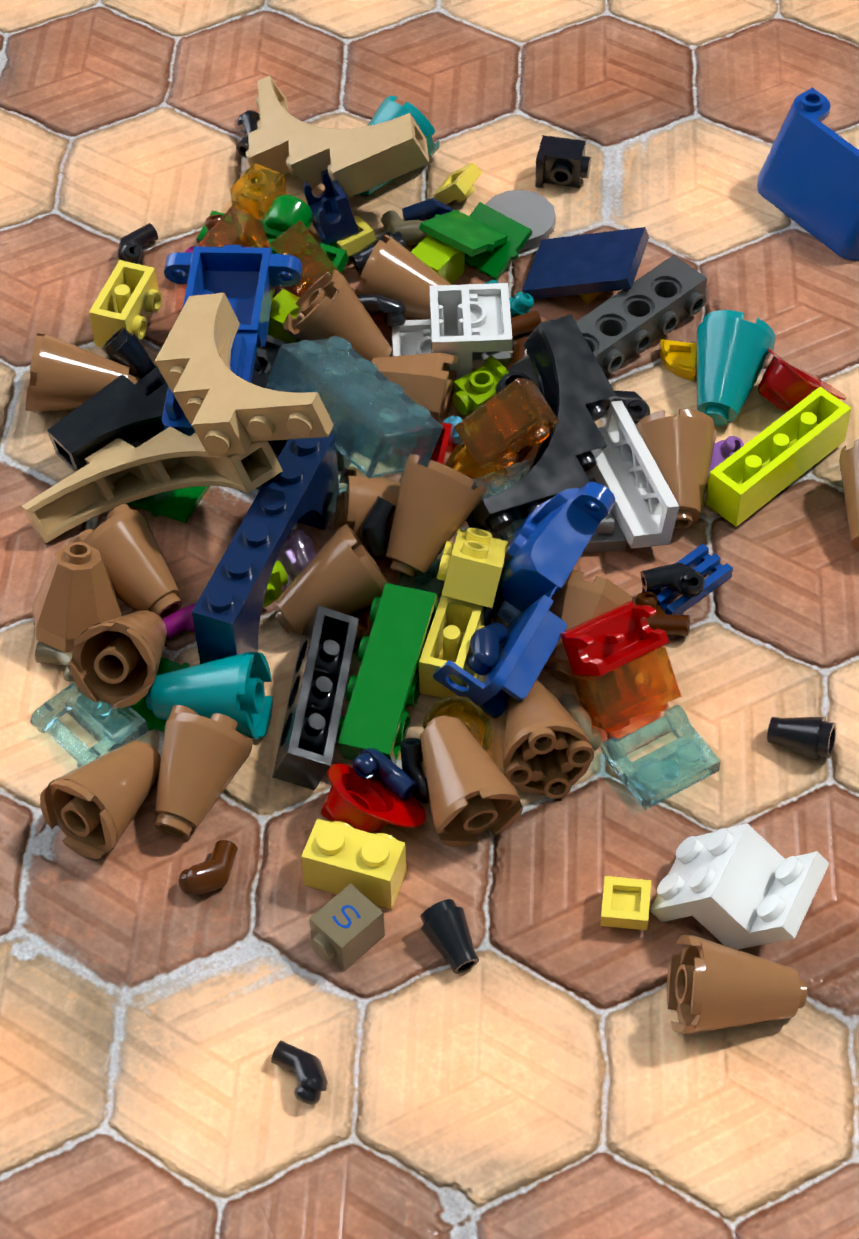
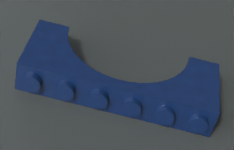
(232, 601)

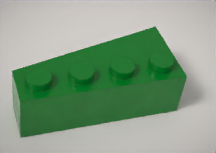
(387, 673)

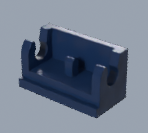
(330, 211)

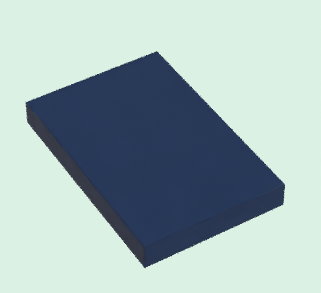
(586, 263)

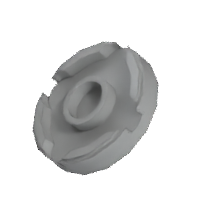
(529, 210)

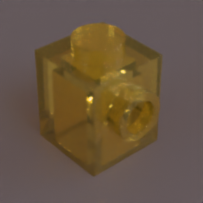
(257, 190)

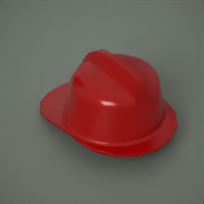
(789, 385)
(367, 802)

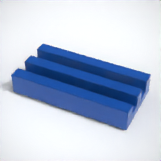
(701, 562)

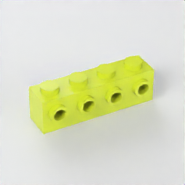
(777, 456)

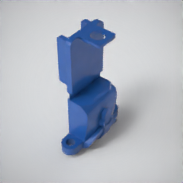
(249, 283)
(538, 566)

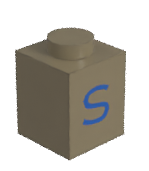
(346, 928)

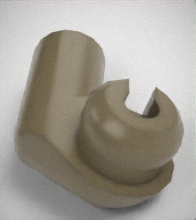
(50, 655)
(582, 717)

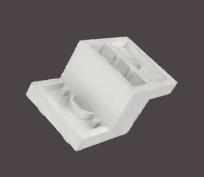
(460, 323)
(739, 887)

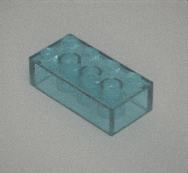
(370, 414)

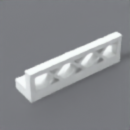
(626, 467)

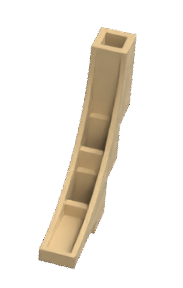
(353, 156)
(216, 401)
(128, 473)

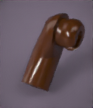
(210, 874)

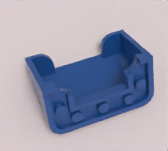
(815, 176)

